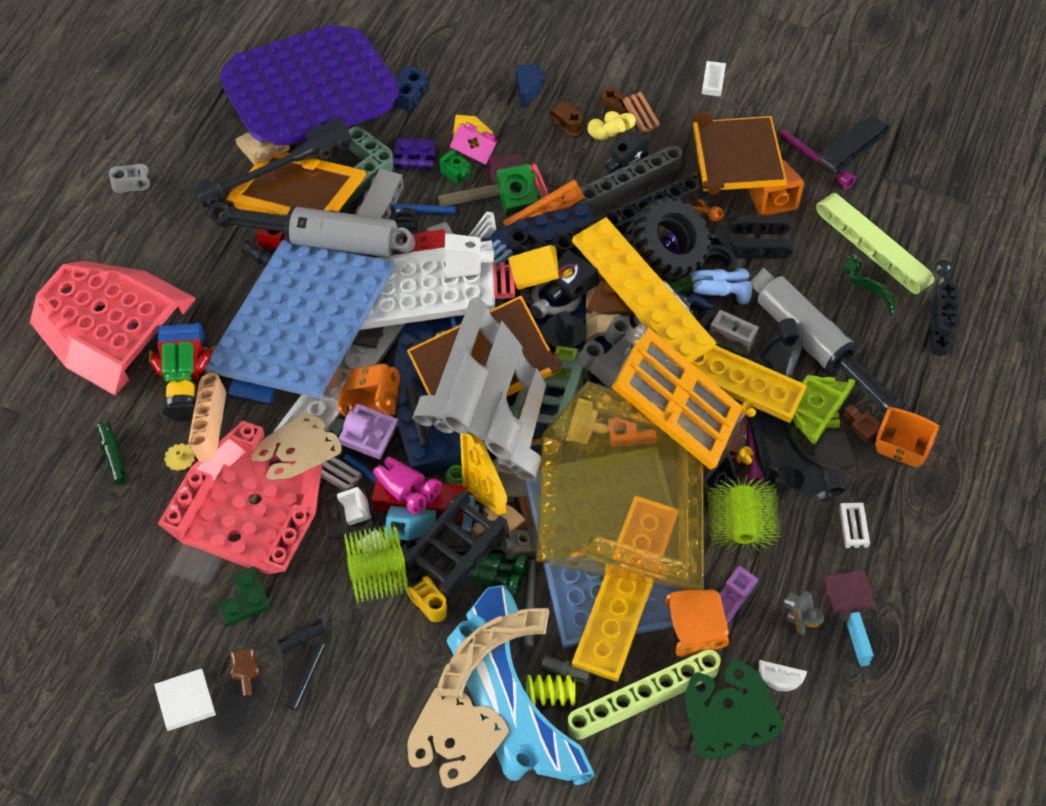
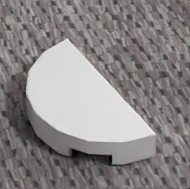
(781, 677)

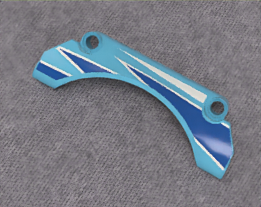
(494, 684)

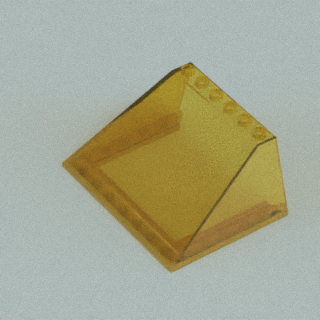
(619, 495)

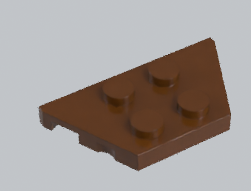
(607, 301)

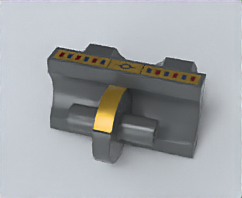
(803, 612)

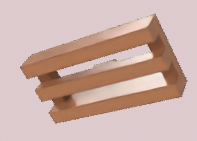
(643, 110)

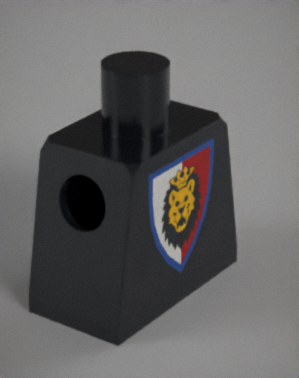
(574, 279)

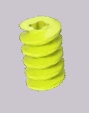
(550, 690)

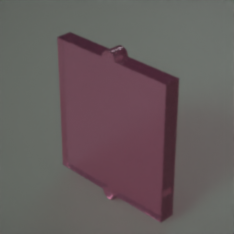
(503, 162)
(849, 591)

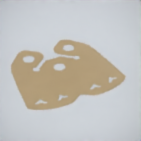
(308, 445)
(464, 724)

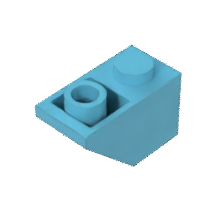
(408, 524)

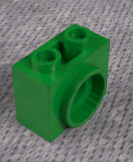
(521, 178)

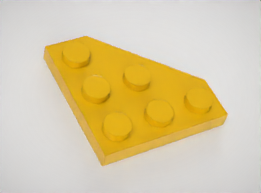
(480, 474)

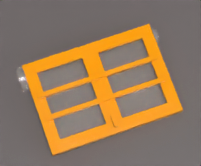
(677, 396)

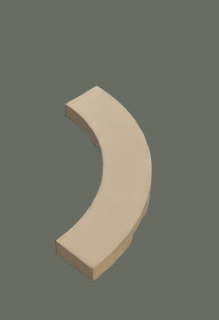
(483, 641)

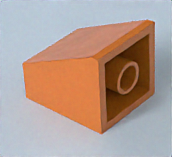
(778, 198)

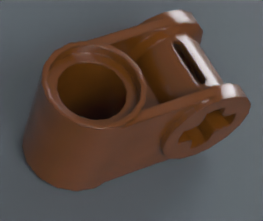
(567, 119)

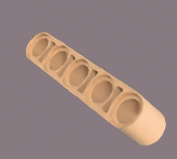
(207, 417)

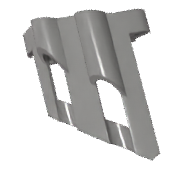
(475, 395)

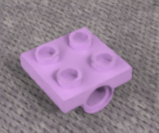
(367, 431)

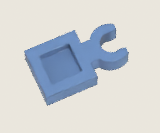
(467, 521)

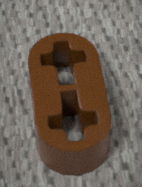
(613, 100)

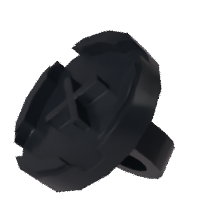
(564, 331)

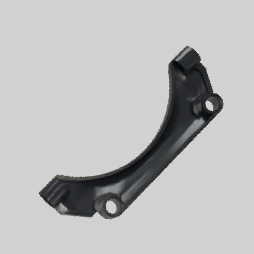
(777, 443)

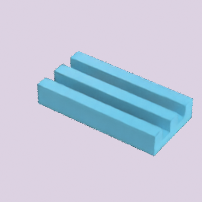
(859, 639)

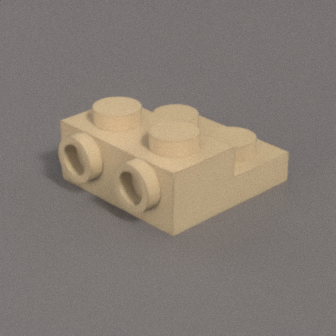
(258, 151)

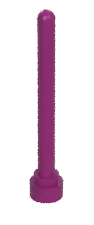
(844, 178)
(754, 469)

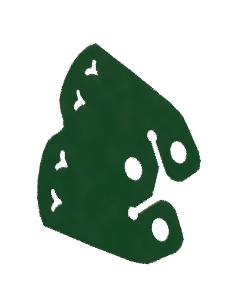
(732, 725)

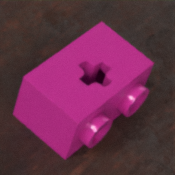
(463, 144)

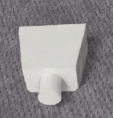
(465, 255)

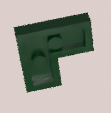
(249, 602)

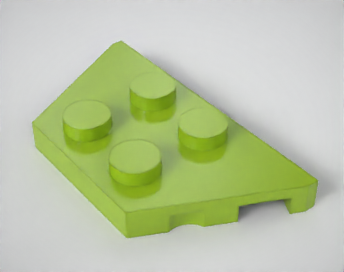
(820, 404)

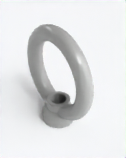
(541, 307)

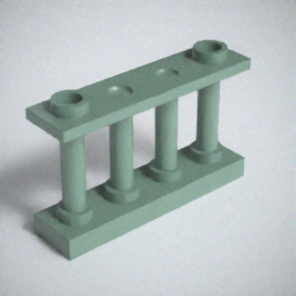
(571, 386)

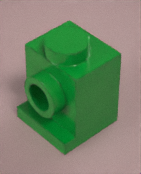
(455, 167)

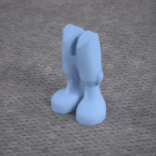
(715, 283)

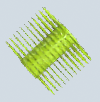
(743, 514)
(376, 563)

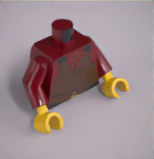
(737, 441)

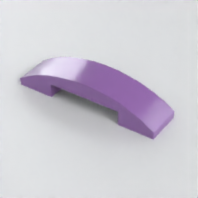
(736, 591)

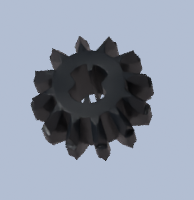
(407, 219)

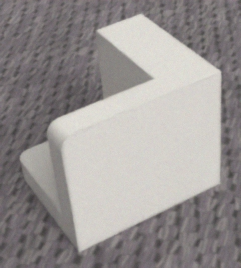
(355, 505)

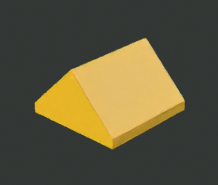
(534, 267)

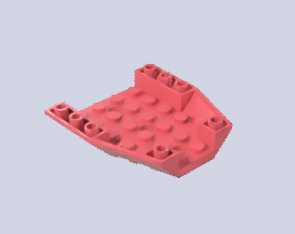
(99, 342)
(216, 505)

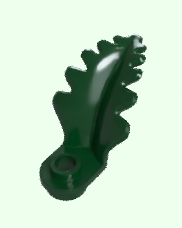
(853, 266)

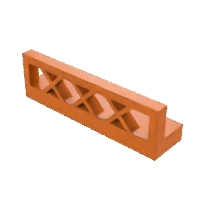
(557, 200)

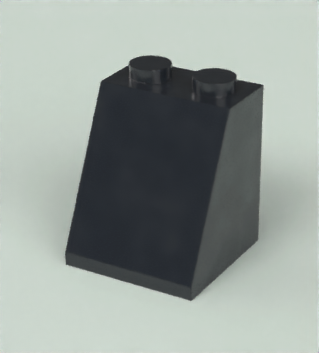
(723, 471)

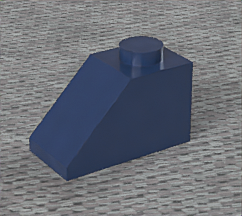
(528, 82)

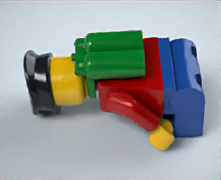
(180, 361)

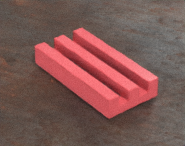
(502, 267)

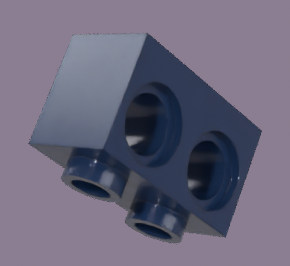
(411, 85)

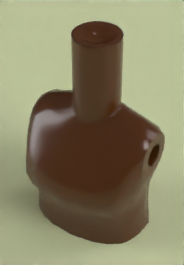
(244, 669)

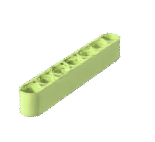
(875, 243)
(637, 703)

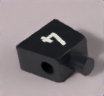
(627, 150)

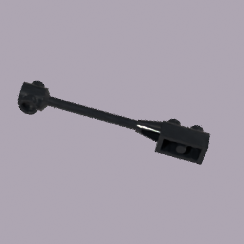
(318, 144)

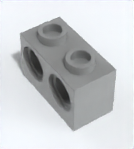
(733, 333)

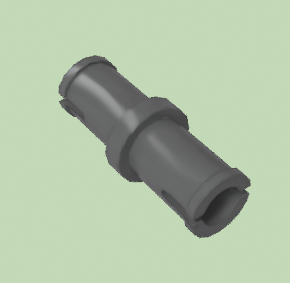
(565, 668)

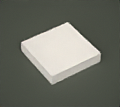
(184, 699)

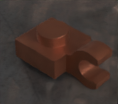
(862, 424)

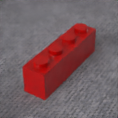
(383, 499)

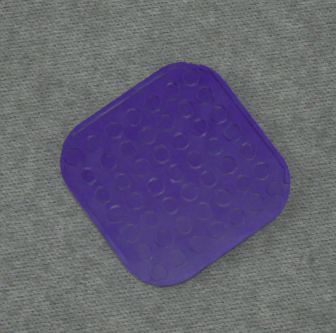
(307, 83)

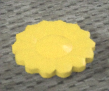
(179, 457)

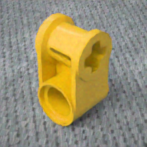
(426, 596)

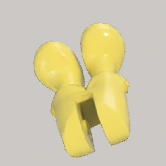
(613, 124)

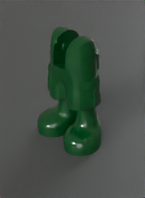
(488, 572)

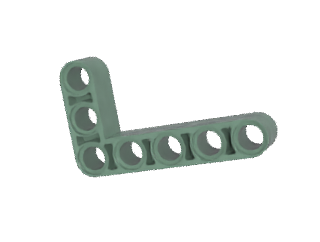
(374, 157)

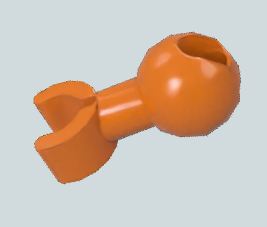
(714, 214)

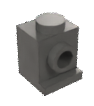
(520, 542)

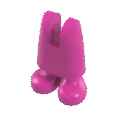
(402, 480)

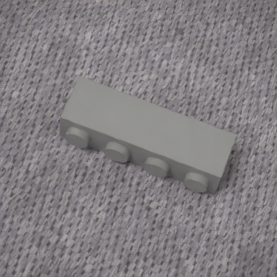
(382, 195)

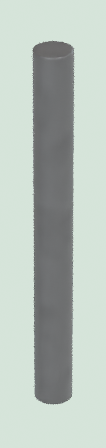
(530, 596)

